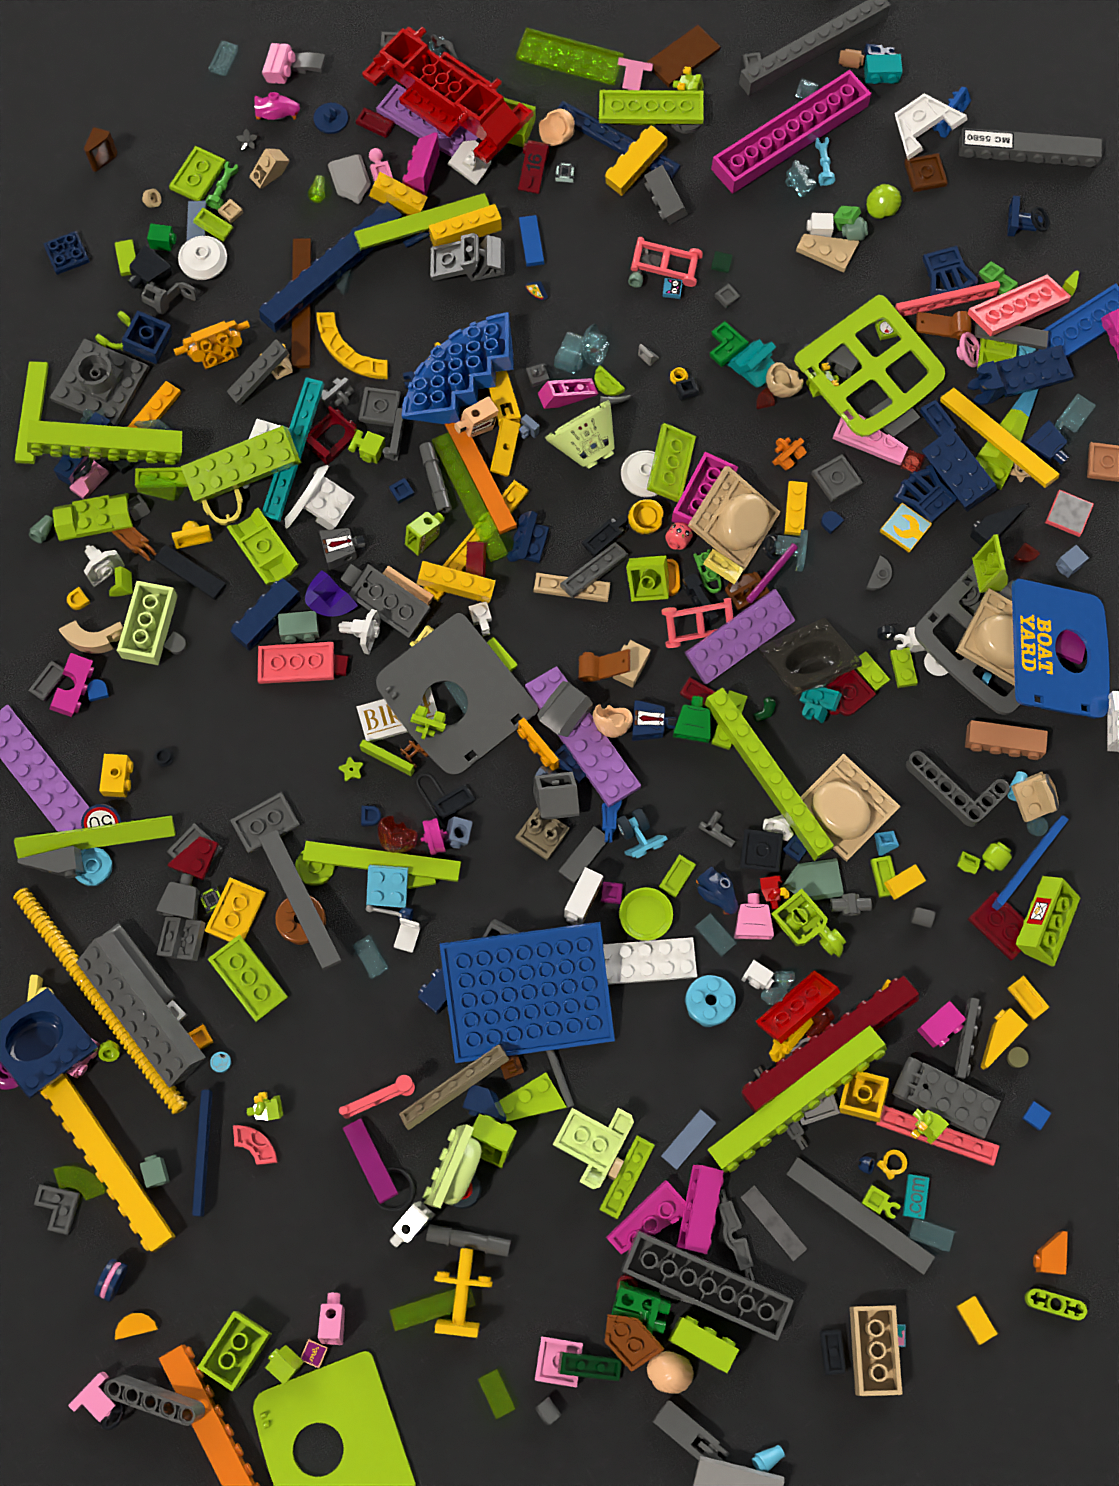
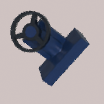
(1025, 221)

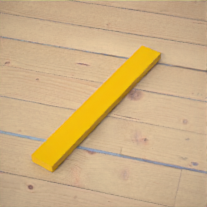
(999, 437)
(513, 497)

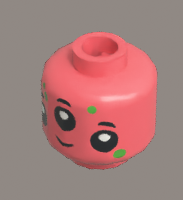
(679, 535)

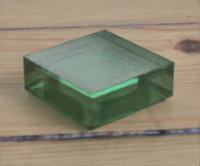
(721, 262)

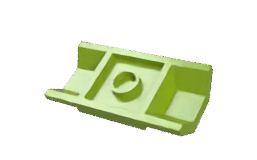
(995, 351)
(92, 516)
(263, 548)

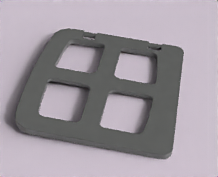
(962, 669)

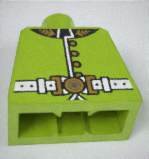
(423, 531)

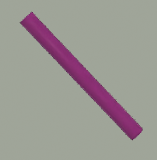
(773, 571)

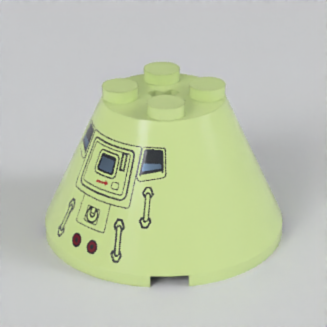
(586, 436)

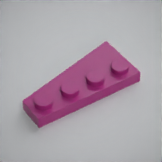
(656, 1212)

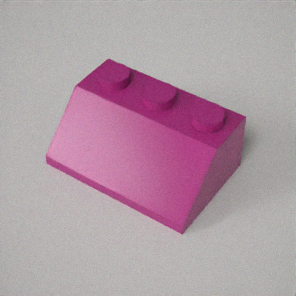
(423, 163)

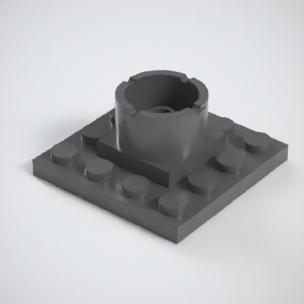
(99, 381)

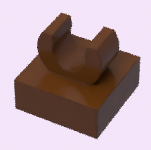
(512, 1067)

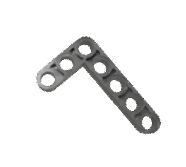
(954, 791)

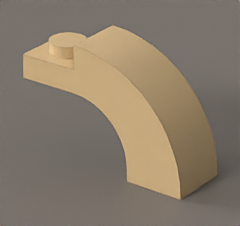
(91, 641)

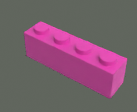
(700, 1209)

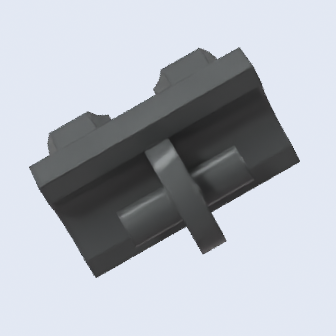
(338, 394)

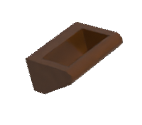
(106, 148)

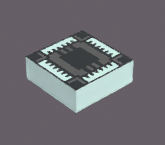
(564, 172)

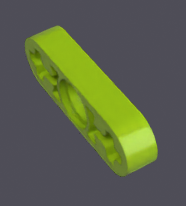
(1071, 1303)

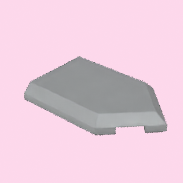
(350, 177)

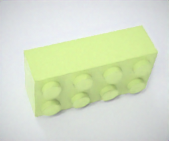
(147, 623)

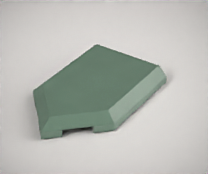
(817, 879)

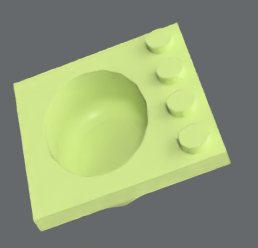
(456, 1168)

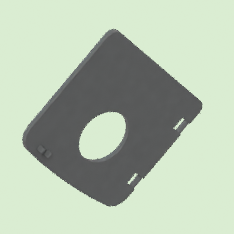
(462, 657)

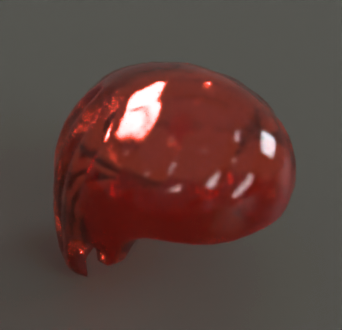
(396, 837)

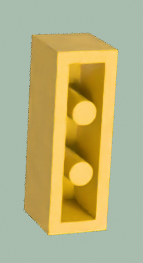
(397, 194)

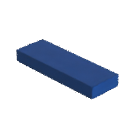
(531, 241)

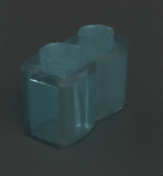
(570, 353)

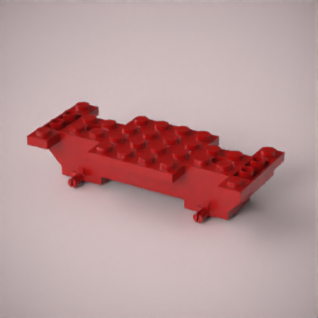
(448, 92)

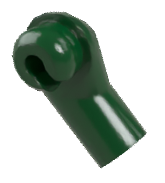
(768, 710)

